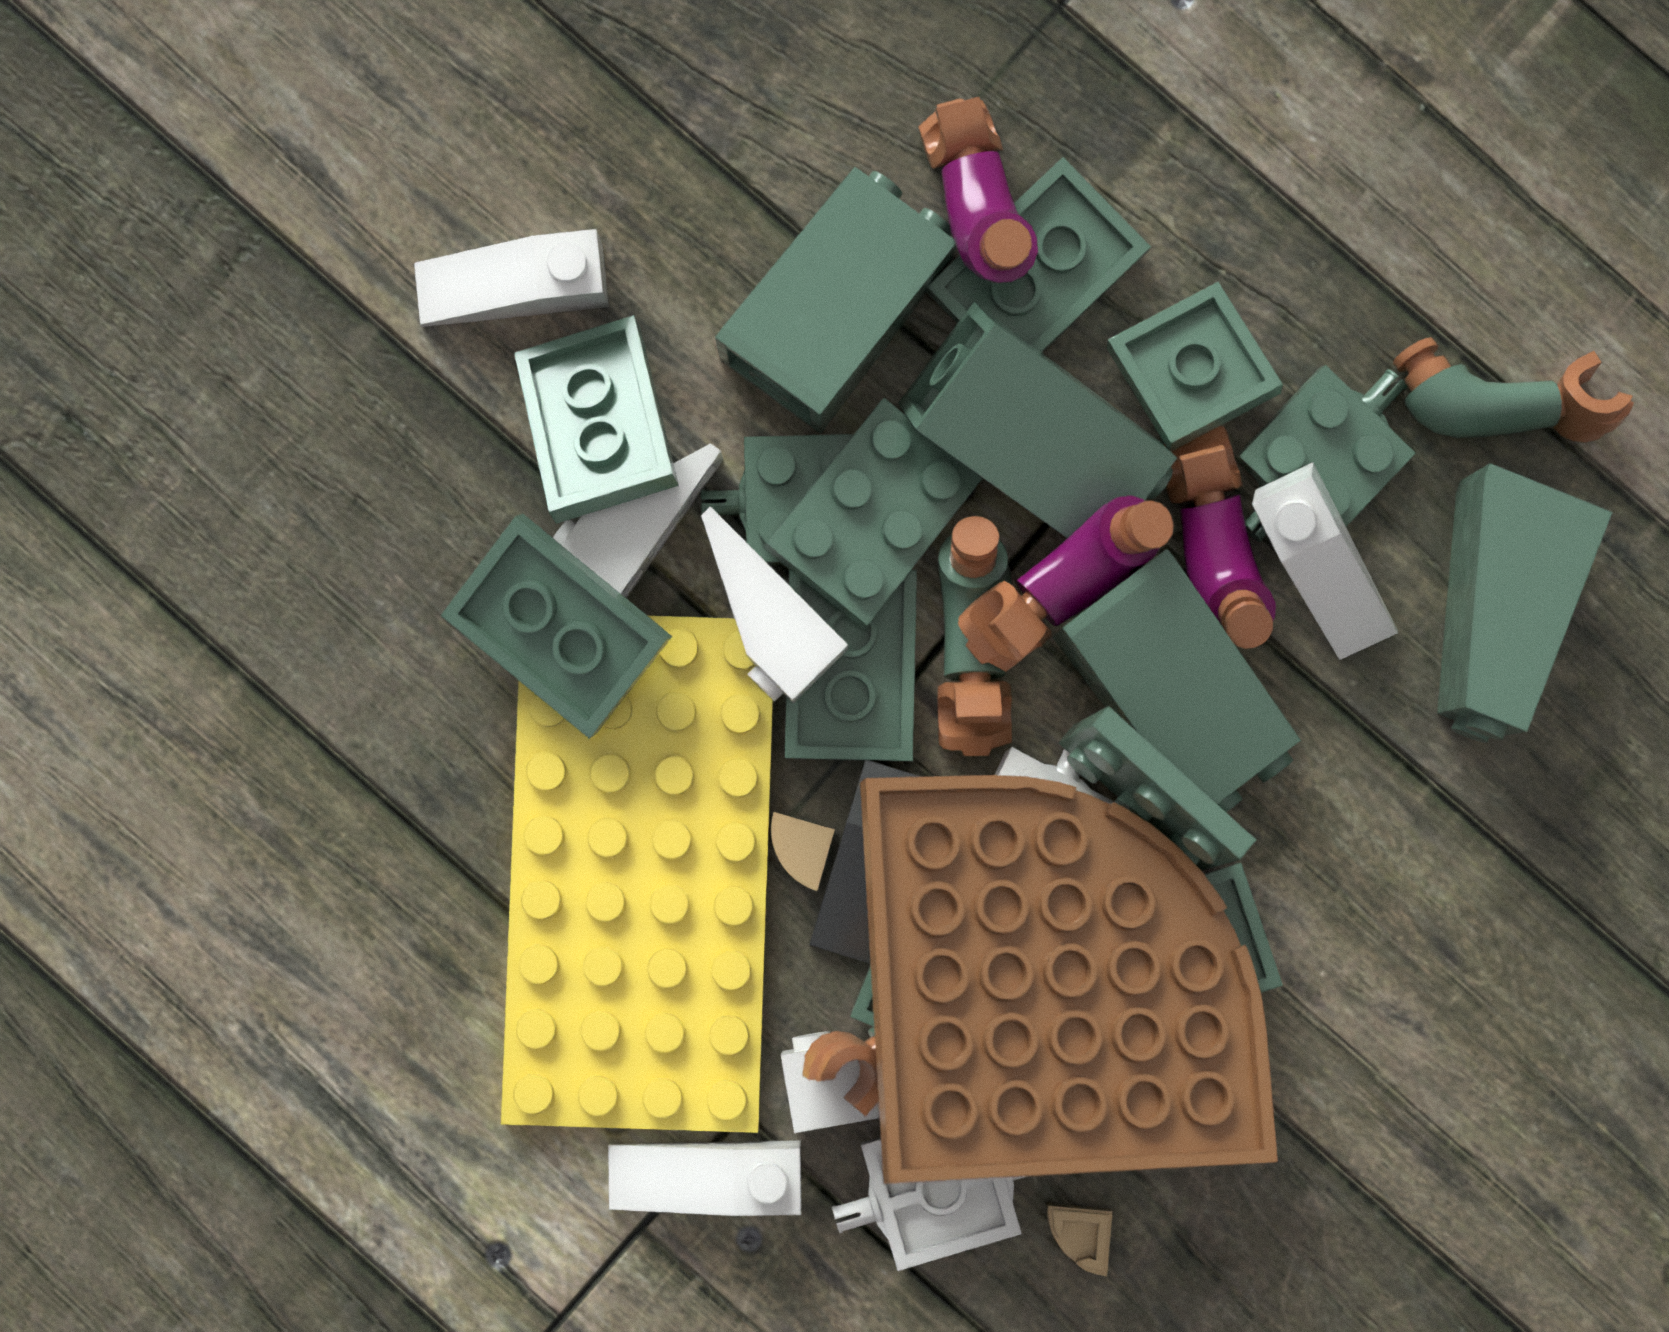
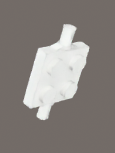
(934, 1216)

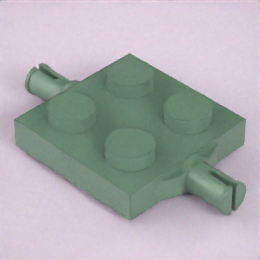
(1336, 432)
(773, 483)

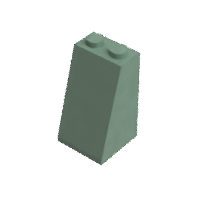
(836, 297)
(1031, 425)
(1510, 596)
(1179, 681)

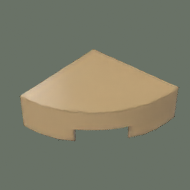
(801, 848)
(1082, 1234)

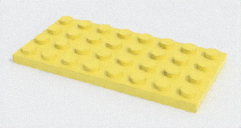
(642, 899)

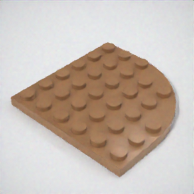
(1052, 988)

